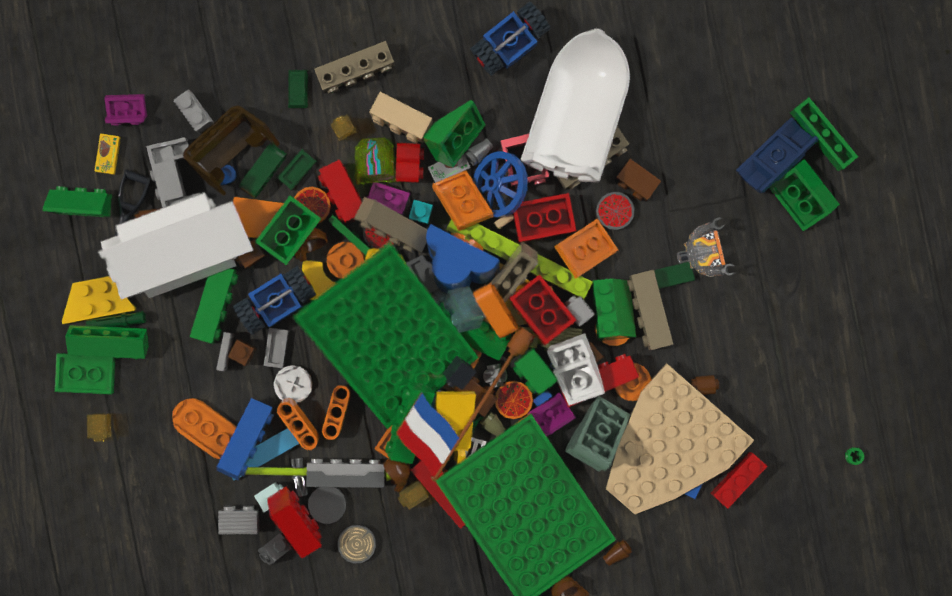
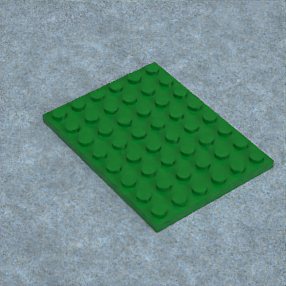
(384, 332)
(525, 509)

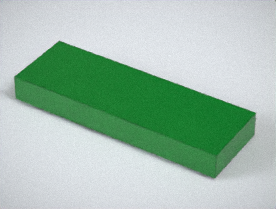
(349, 234)

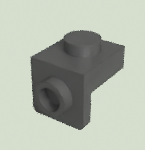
(274, 549)

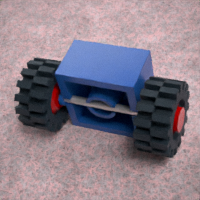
(510, 39)
(275, 300)

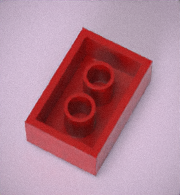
(340, 191)
(544, 218)
(542, 310)
(294, 521)

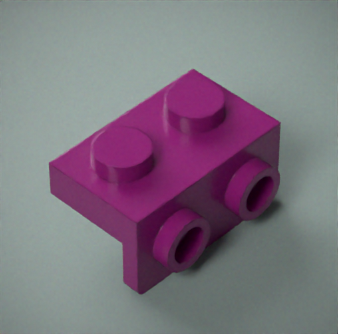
(125, 109)
(389, 197)
(552, 414)

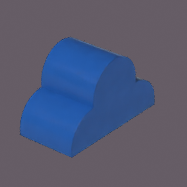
(457, 262)

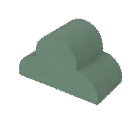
(598, 434)

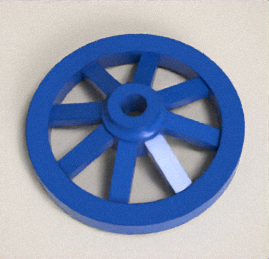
(497, 183)

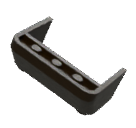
(223, 142)

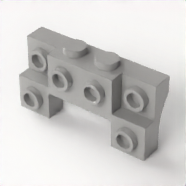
(166, 171)

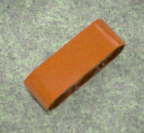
(496, 310)
(332, 420)
(298, 432)

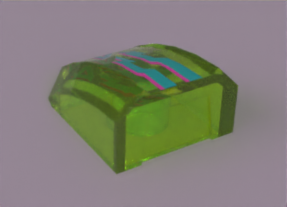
(374, 161)

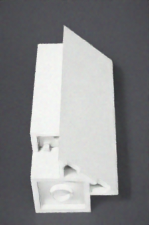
(174, 246)

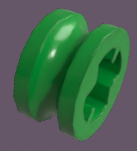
(849, 458)

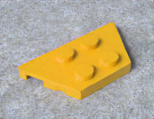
(94, 300)

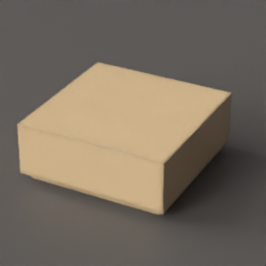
(503, 221)

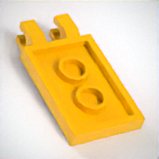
(457, 410)

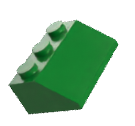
(804, 195)
(78, 202)
(288, 230)
(613, 309)

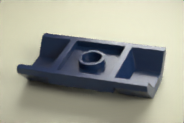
(776, 156)

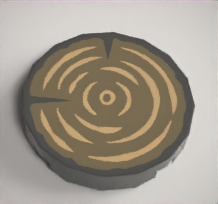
(356, 543)

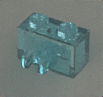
(463, 309)

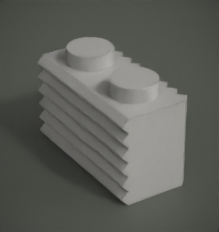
(193, 111)
(579, 310)
(238, 520)

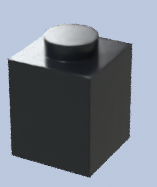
(459, 373)

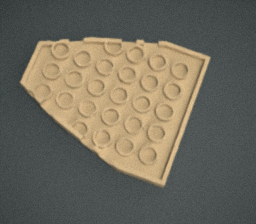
(672, 444)

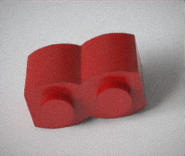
(408, 162)

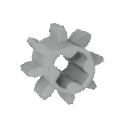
(492, 372)

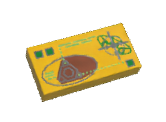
(107, 154)

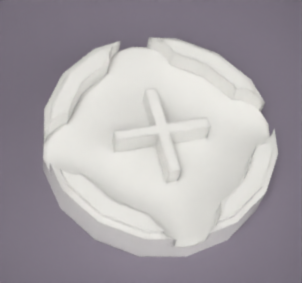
(293, 383)

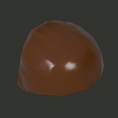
(313, 242)
(398, 472)
(568, 587)

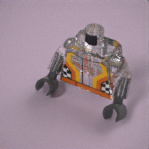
(705, 251)

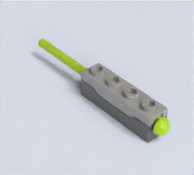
(333, 473)

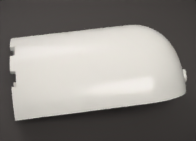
(579, 108)

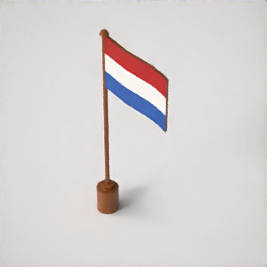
(431, 435)

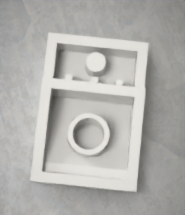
(576, 369)

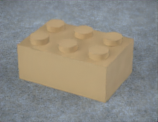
(400, 118)

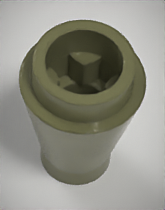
(492, 424)

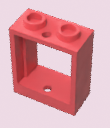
(519, 141)

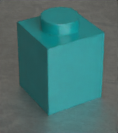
(421, 212)

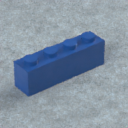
(244, 439)

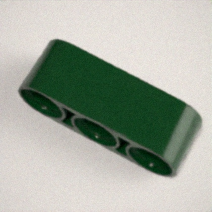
(262, 170)

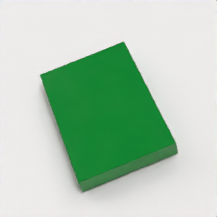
(84, 374)

